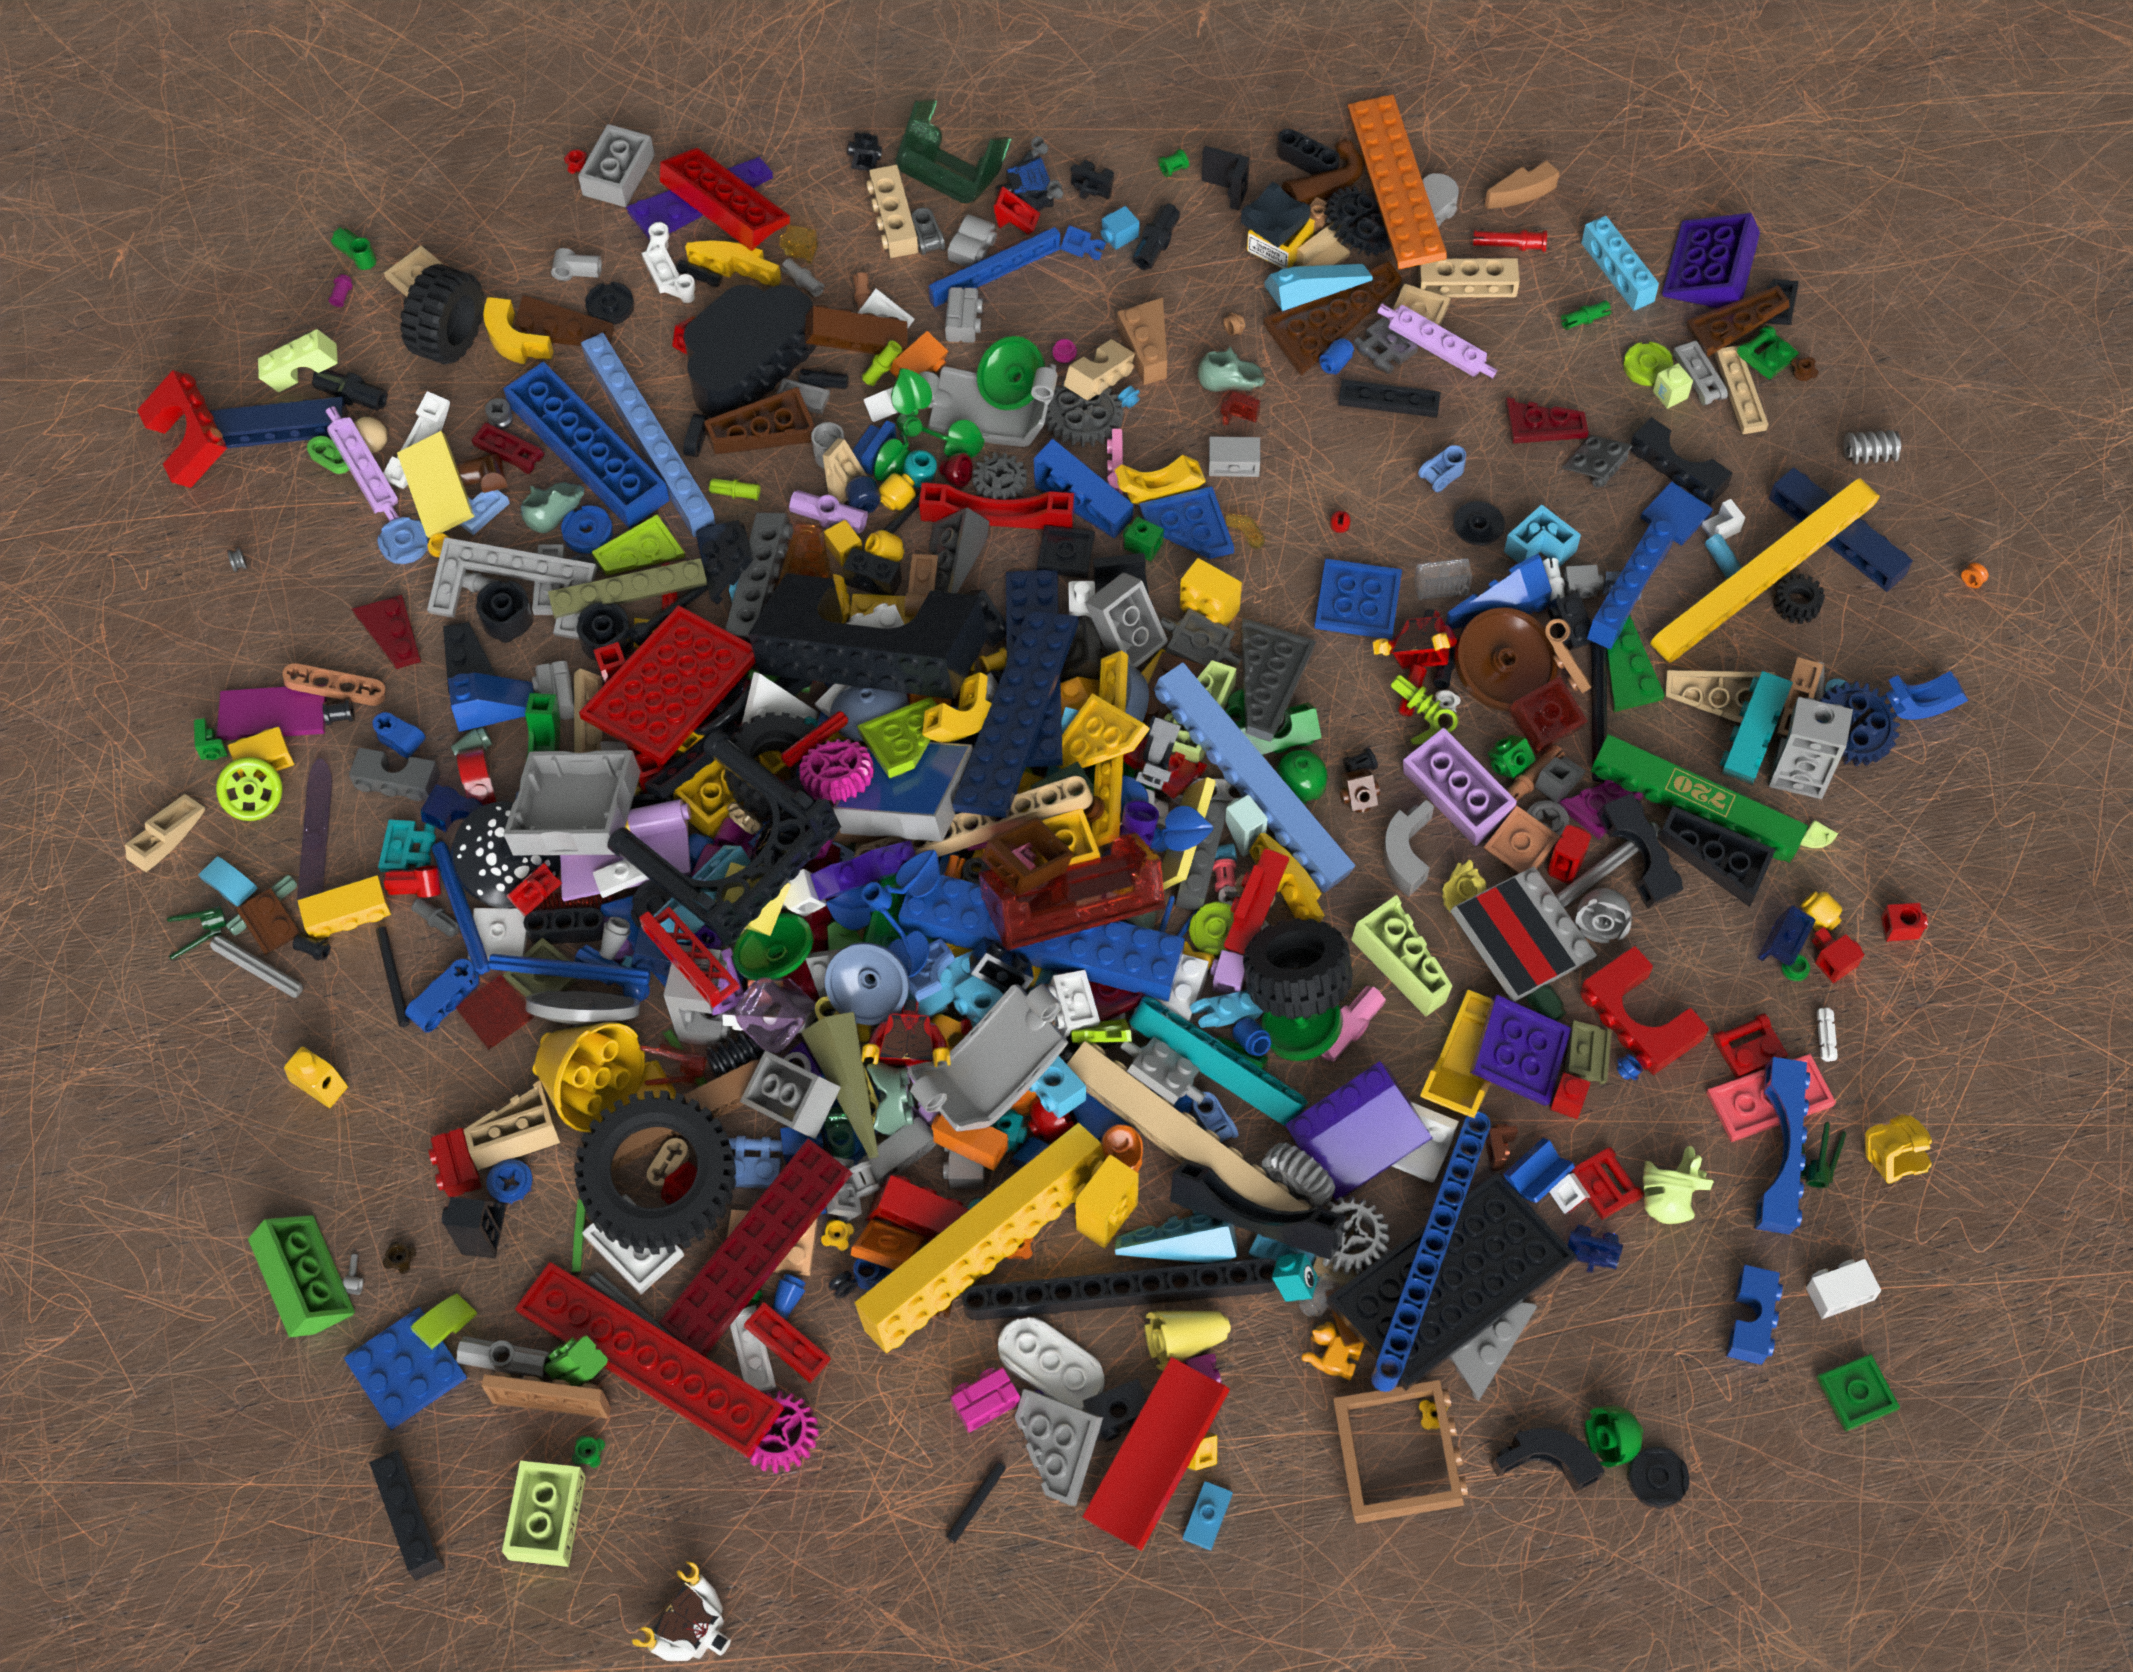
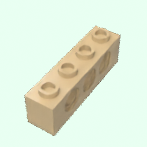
(893, 211)
(1470, 277)

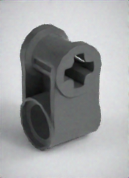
(927, 231)

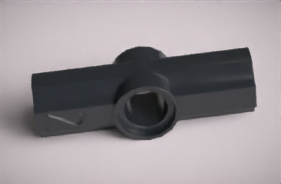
(1156, 236)
(350, 388)

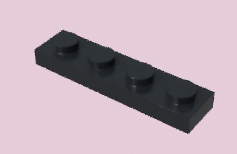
(1389, 398)

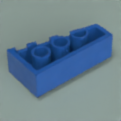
(1093, 497)

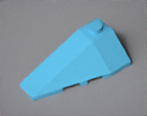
(1307, 283)
(1188, 1239)

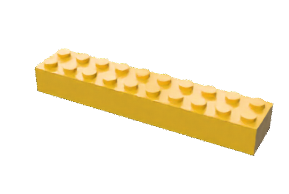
(979, 1239)

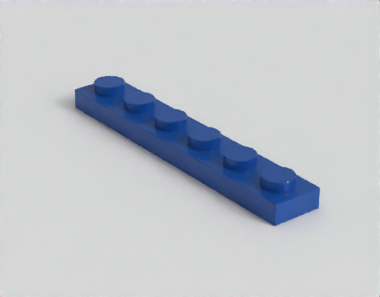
(996, 265)

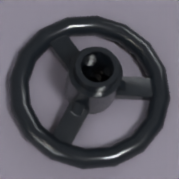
(727, 708)

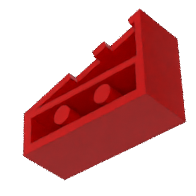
(914, 1207)

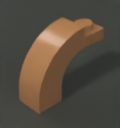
(1805, 682)

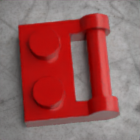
(1753, 1054)
(1603, 1193)

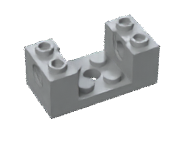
(1812, 749)
(689, 1008)

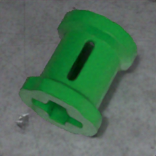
(1173, 163)

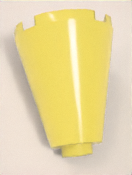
(1184, 1333)

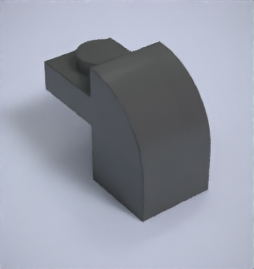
(1559, 778)

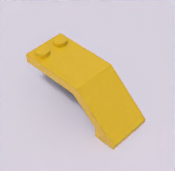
(1451, 1079)

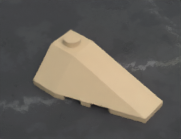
(1712, 690)

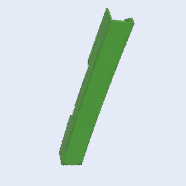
(578, 1238)

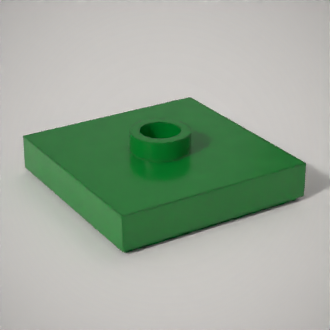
(1858, 1392)

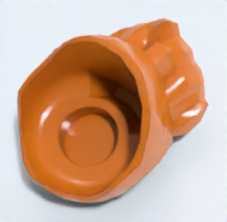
(1123, 1144)

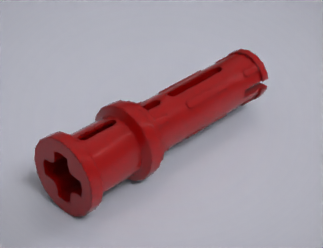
(1523, 240)

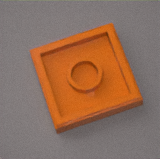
(886, 1244)

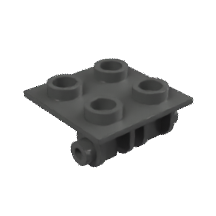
(1598, 459)

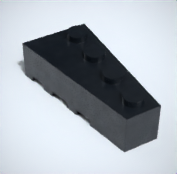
(1717, 852)

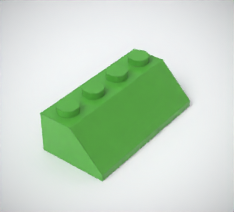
(300, 1274)

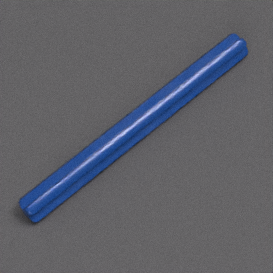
(461, 909)
(569, 969)

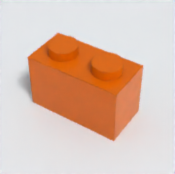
(921, 356)

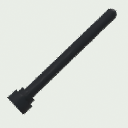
(643, 630)

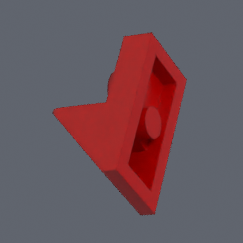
(1014, 210)

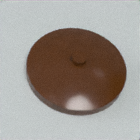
(1504, 657)

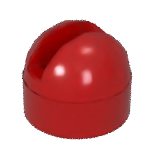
(1340, 528)

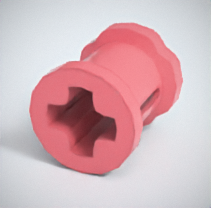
(1220, 872)

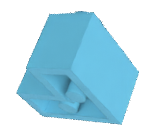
(1545, 534)

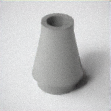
(614, 935)

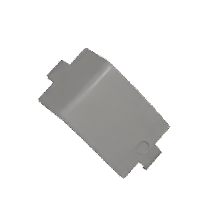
(958, 397)
(993, 1061)

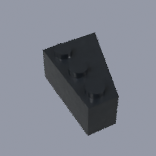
(474, 1225)

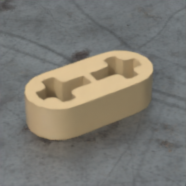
(663, 1160)

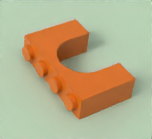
(982, 1145)

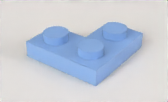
(485, 508)

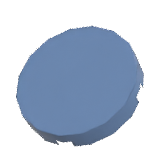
(403, 540)

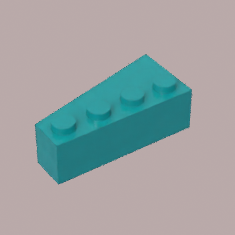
(1756, 728)

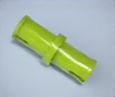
(882, 363)

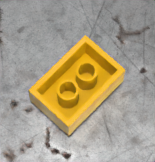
(1106, 1200)

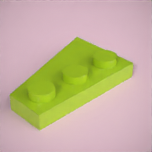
(639, 547)

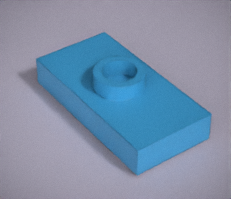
(1207, 1515)

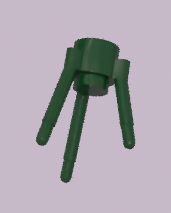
(210, 918)
(1818, 1173)

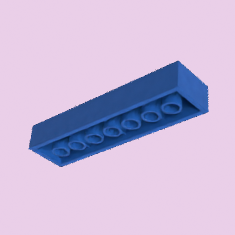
(586, 444)

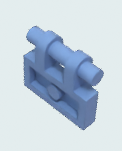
(756, 1171)

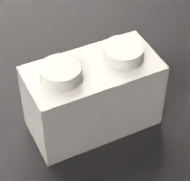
(1843, 1288)

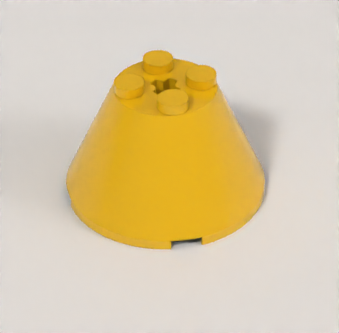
(589, 1070)

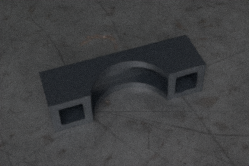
(1702, 479)
(1626, 820)
(405, 1515)

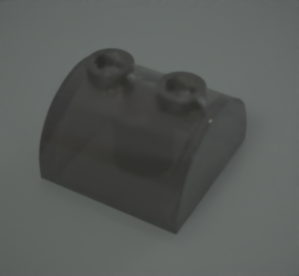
(1084, 653)

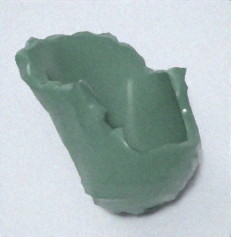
(1227, 372)
(547, 508)

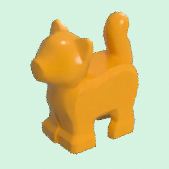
(1335, 1358)

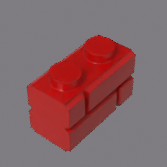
(1569, 854)
(454, 1163)

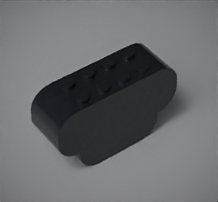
(745, 345)

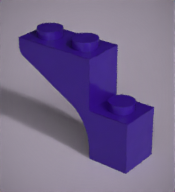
(860, 871)

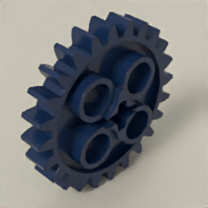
(1874, 742)

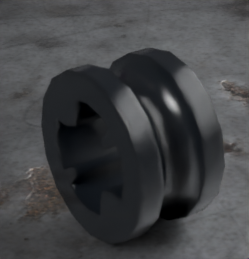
(843, 1284)

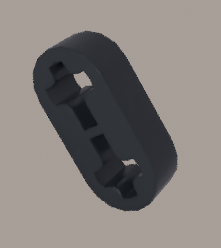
(695, 436)

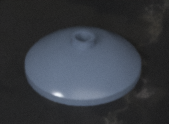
(863, 705)
(852, 990)

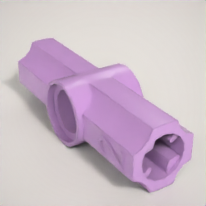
(817, 507)

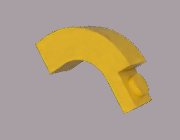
(508, 342)
(1177, 478)
(950, 725)

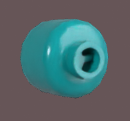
(920, 467)

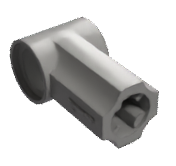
(569, 264)

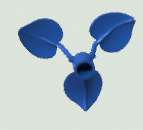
(1183, 824)
(854, 907)

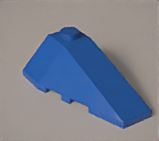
(1523, 590)

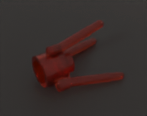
(691, 1064)

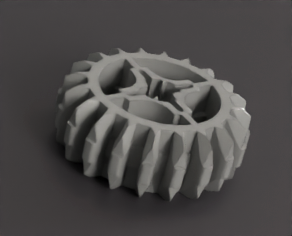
(1299, 1174)
(1360, 1239)

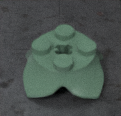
(896, 1100)

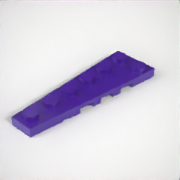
(676, 213)

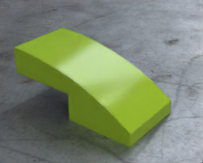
(442, 1320)

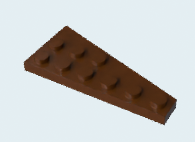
(1313, 326)

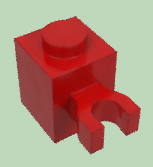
(1837, 956)

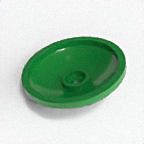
(1000, 369)
(774, 955)

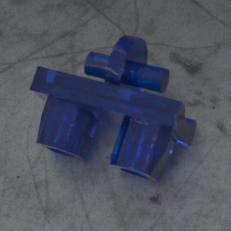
(1593, 1250)

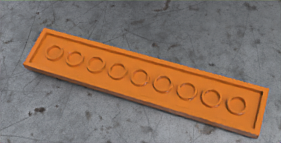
(1396, 182)

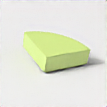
(1818, 836)

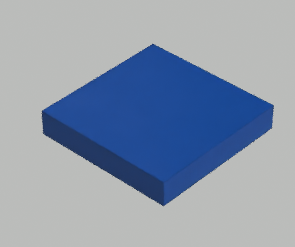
(1679, 509)

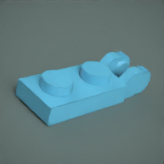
(1225, 1009)

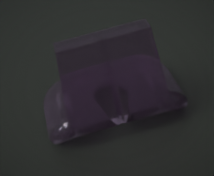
(789, 1021)

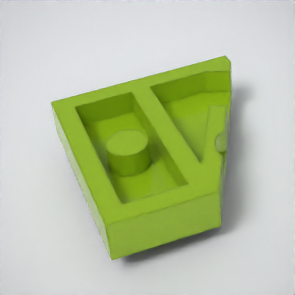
(1106, 1031)

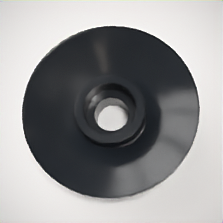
(1478, 515)

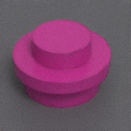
(1064, 351)

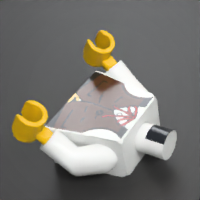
(688, 1623)

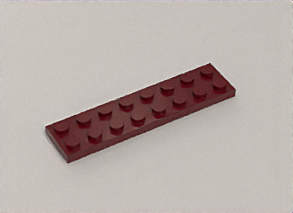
(755, 1248)

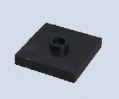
(1066, 551)

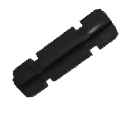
(699, 273)

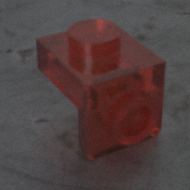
(1240, 406)

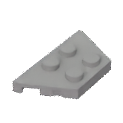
(1485, 1354)

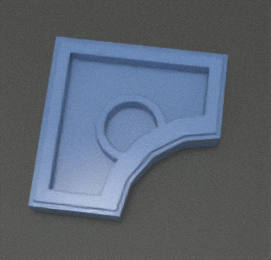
(928, 979)

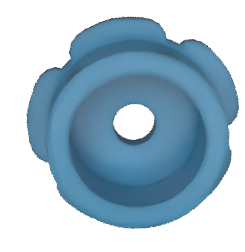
(1129, 397)

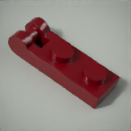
(507, 447)

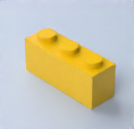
(344, 908)

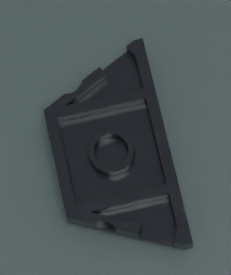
(724, 555)

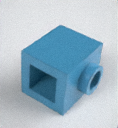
(1120, 228)

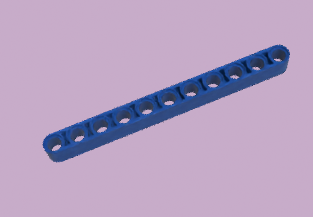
(1429, 1259)

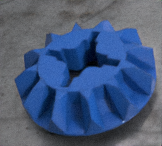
(505, 1170)

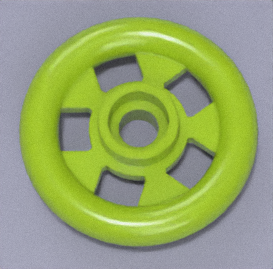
(249, 766)

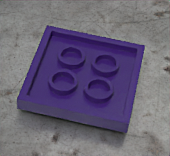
(1520, 1050)

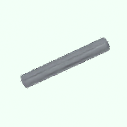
(256, 966)

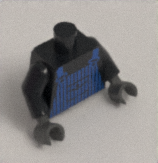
(1030, 179)

